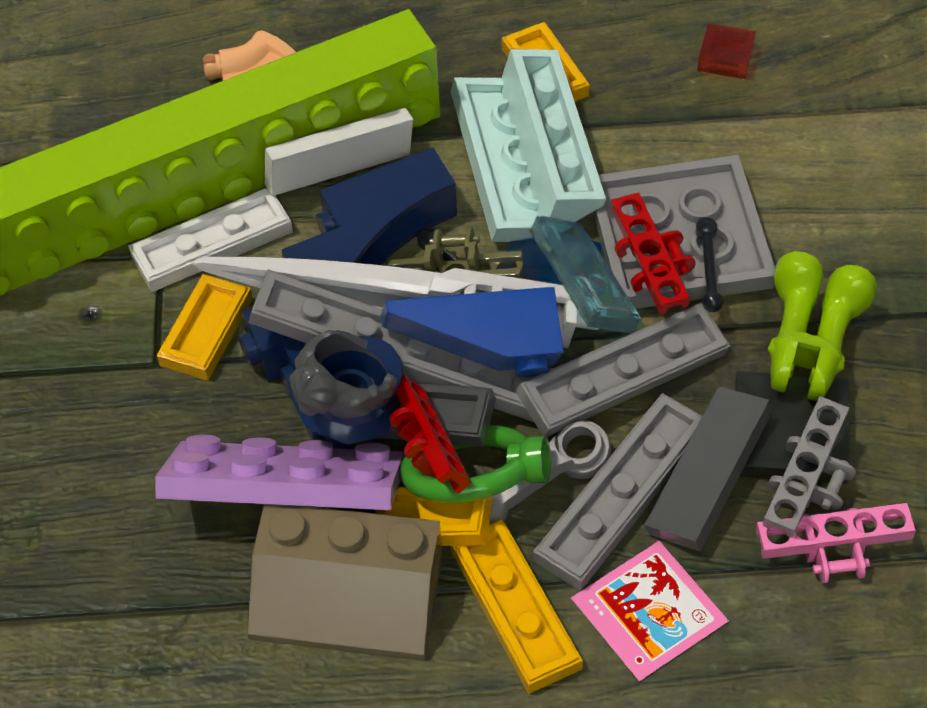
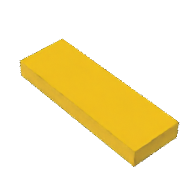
(518, 609)

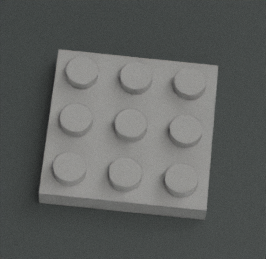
(676, 200)

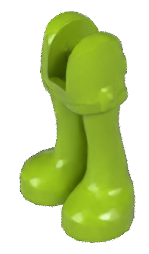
(846, 296)

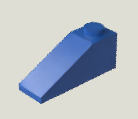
(491, 328)

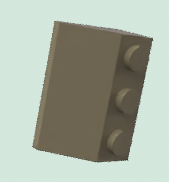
(344, 580)

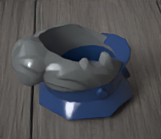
(346, 386)

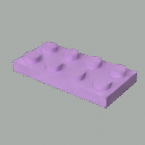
(281, 475)

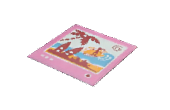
(649, 610)

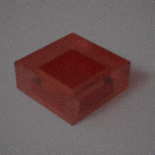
(726, 51)

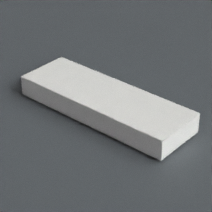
(337, 151)
(218, 233)

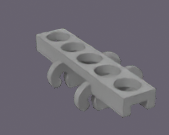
(798, 494)

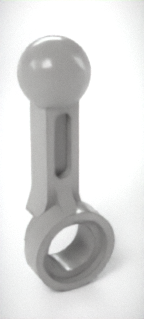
(560, 462)

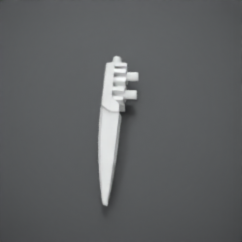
(380, 283)

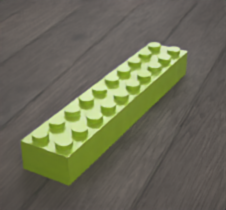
(203, 147)

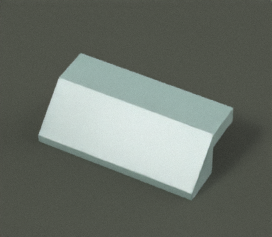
(526, 145)

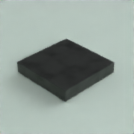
(789, 419)

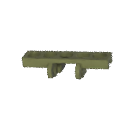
(434, 261)

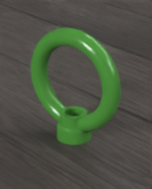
(526, 459)

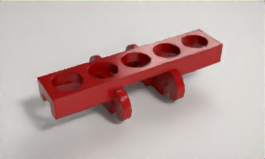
(656, 245)
(426, 434)

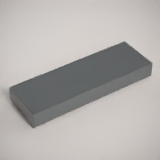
(709, 468)

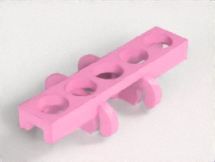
(857, 538)

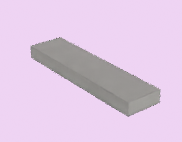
(622, 369)
(617, 493)

